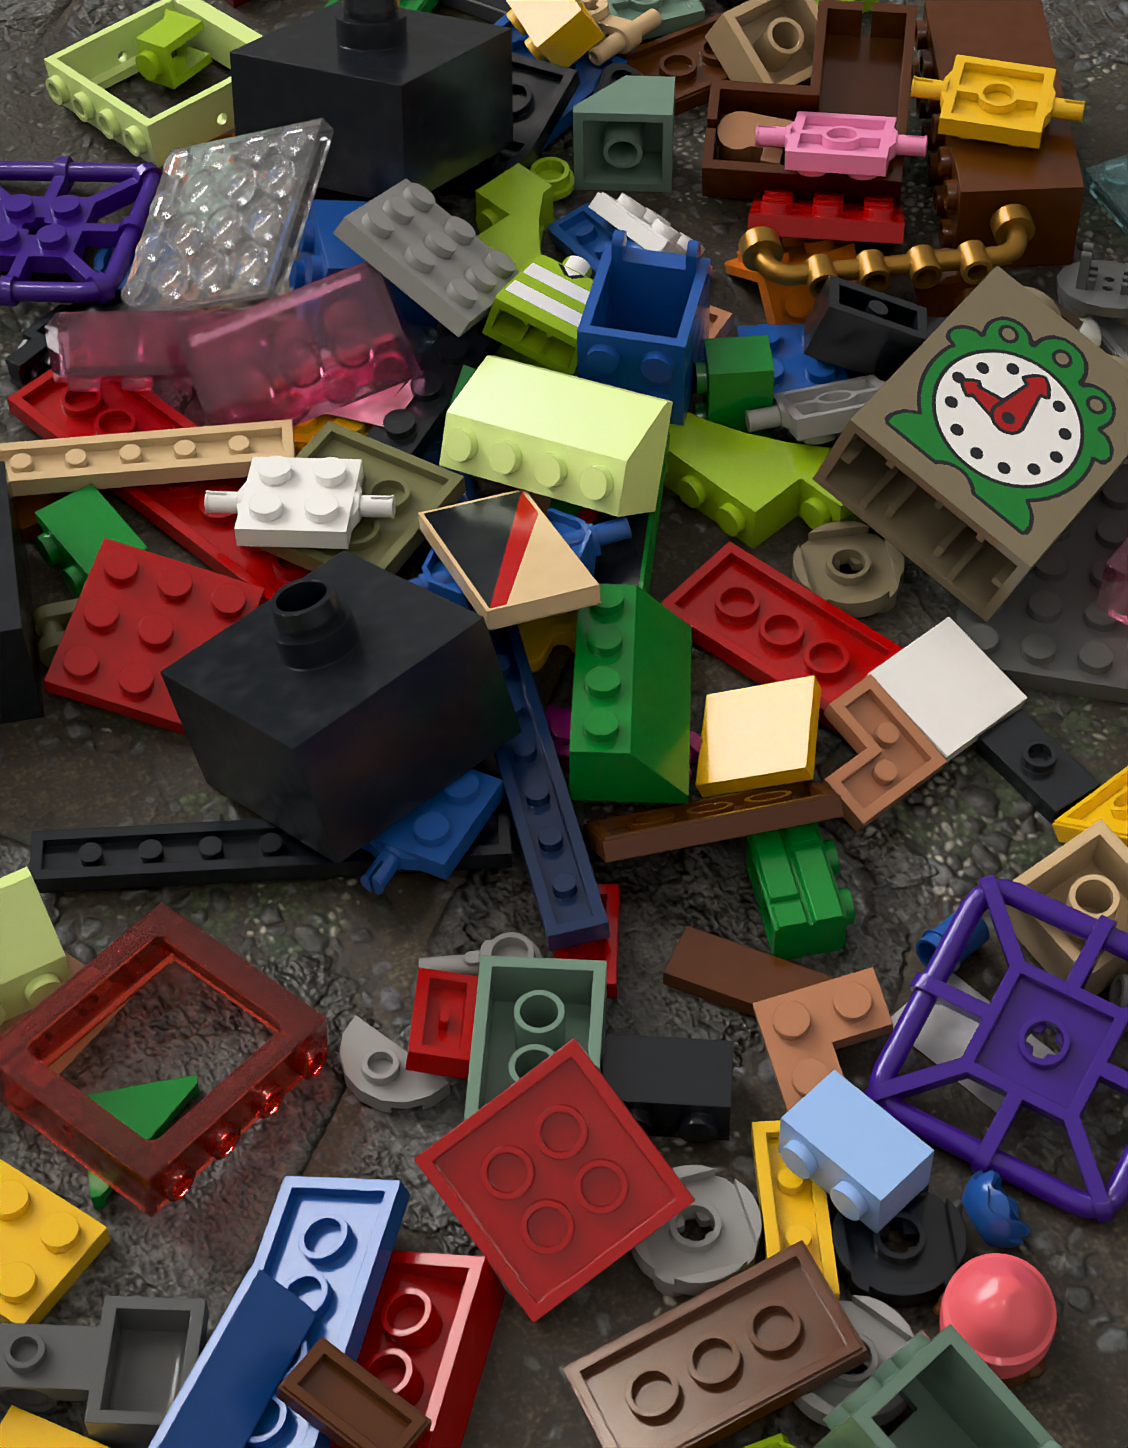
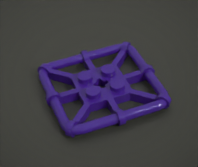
(56, 228)
(1003, 1060)

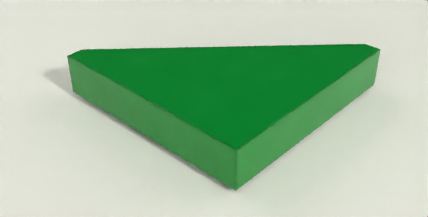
(146, 1111)

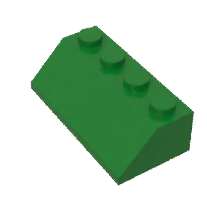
(630, 701)

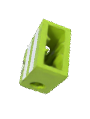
(543, 311)

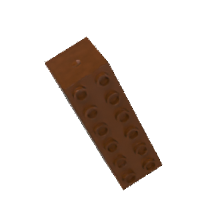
(981, 175)

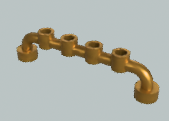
(1010, 225)

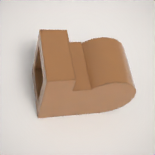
(737, 138)

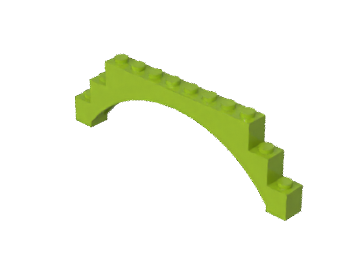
(731, 476)

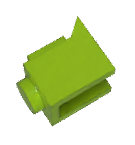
(163, 53)

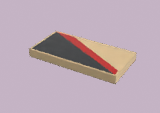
(509, 559)

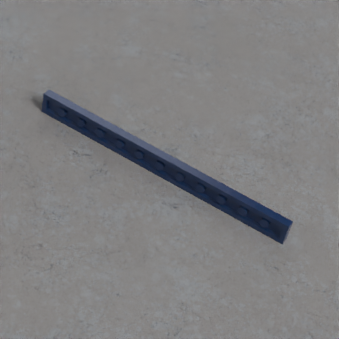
(540, 798)

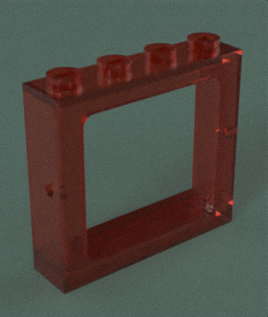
(162, 1168)

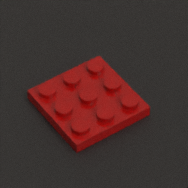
(829, 217)
(135, 622)
(554, 1180)

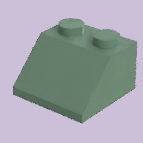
(626, 136)

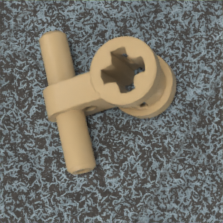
(620, 33)

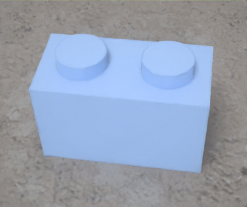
(854, 1152)

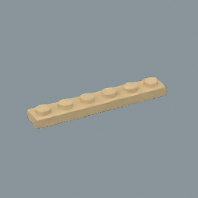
(143, 457)

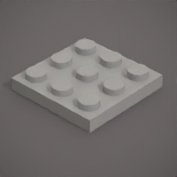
(428, 254)

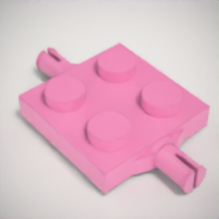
(840, 144)

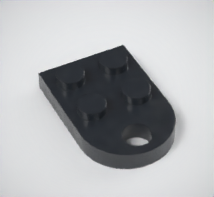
(539, 101)

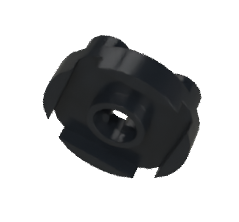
(906, 1277)

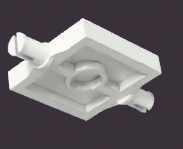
(300, 503)

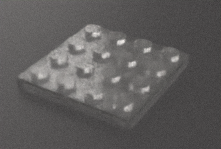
(227, 221)

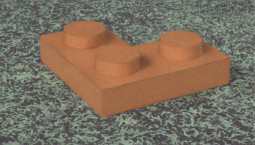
(890, 750)
(814, 1021)

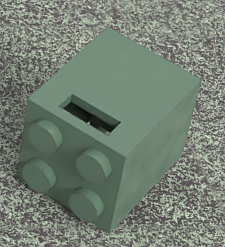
(952, 1398)

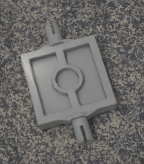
(815, 411)

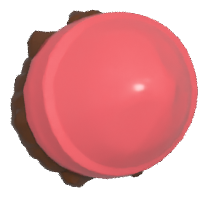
(1002, 1313)

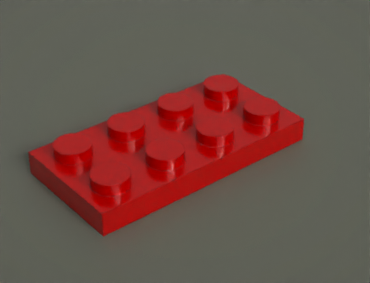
(775, 626)

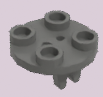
(1094, 287)

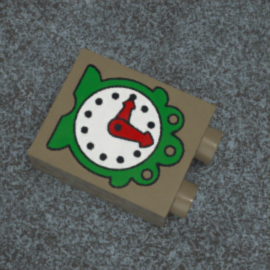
(985, 442)

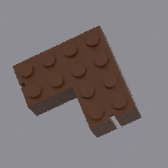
(846, 78)

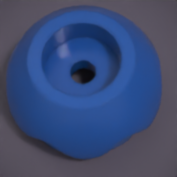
(993, 1211)

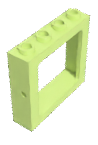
(92, 65)

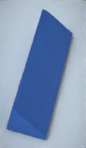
(238, 1367)

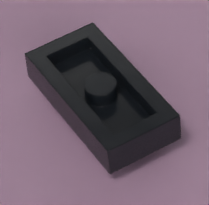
(1035, 765)

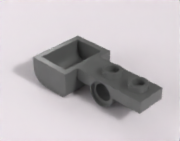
(122, 1368)

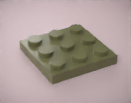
(386, 471)

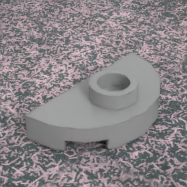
(378, 1075)

